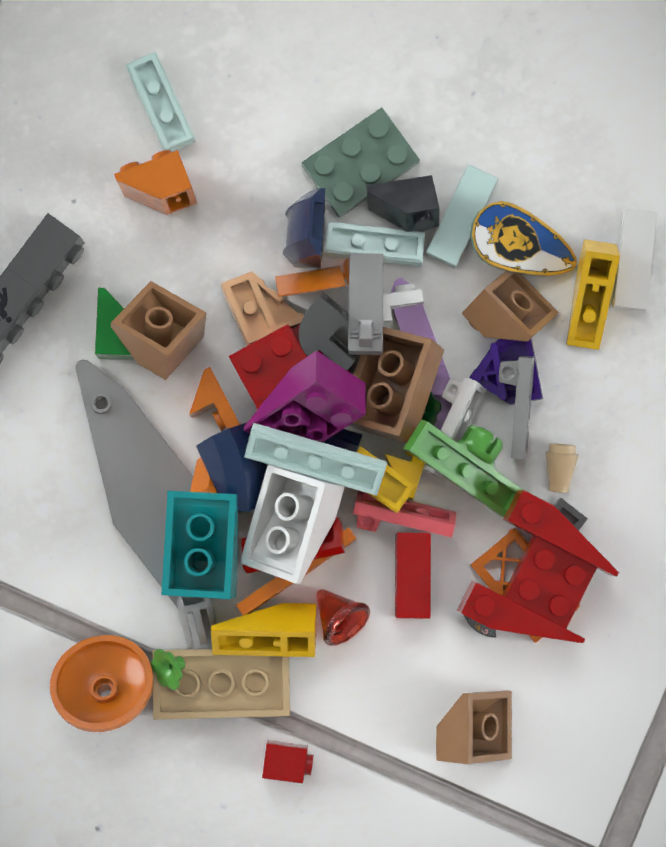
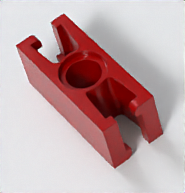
(413, 575)

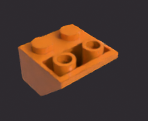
(158, 183)

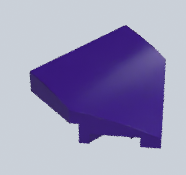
(488, 370)

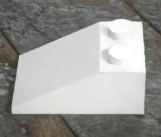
(290, 523)

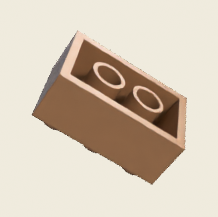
(397, 384)

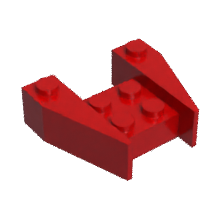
(546, 580)

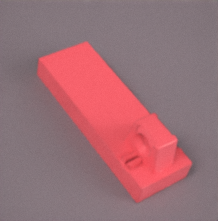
(411, 515)

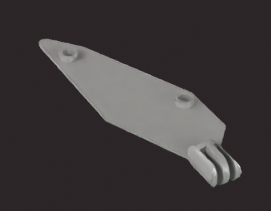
(136, 474)

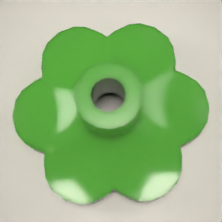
(168, 668)

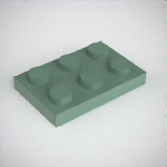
(360, 157)

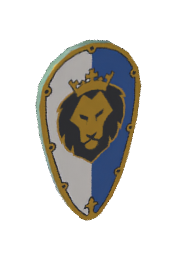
(519, 241)

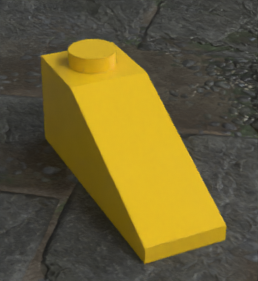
(592, 293)
(273, 631)

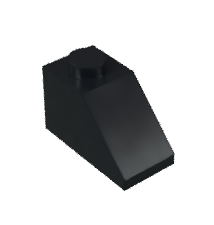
(406, 203)

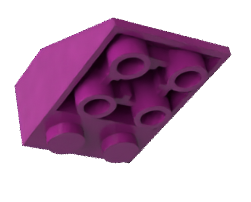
(313, 400)

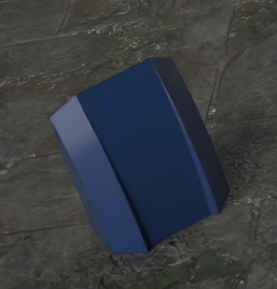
(306, 230)
(229, 468)

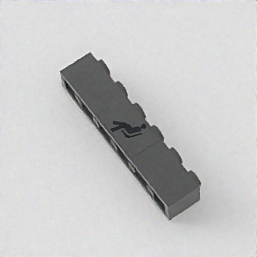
(33, 273)

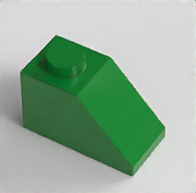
(107, 342)

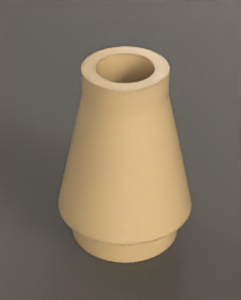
(560, 465)

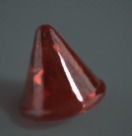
(340, 617)

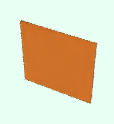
(309, 281)

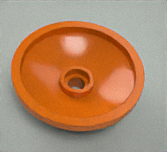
(98, 666)

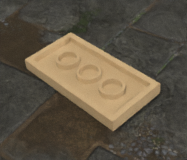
(224, 687)

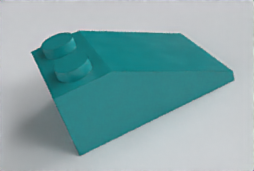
(200, 545)

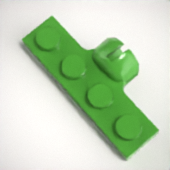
(465, 463)

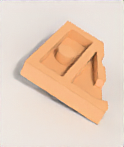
(257, 307)

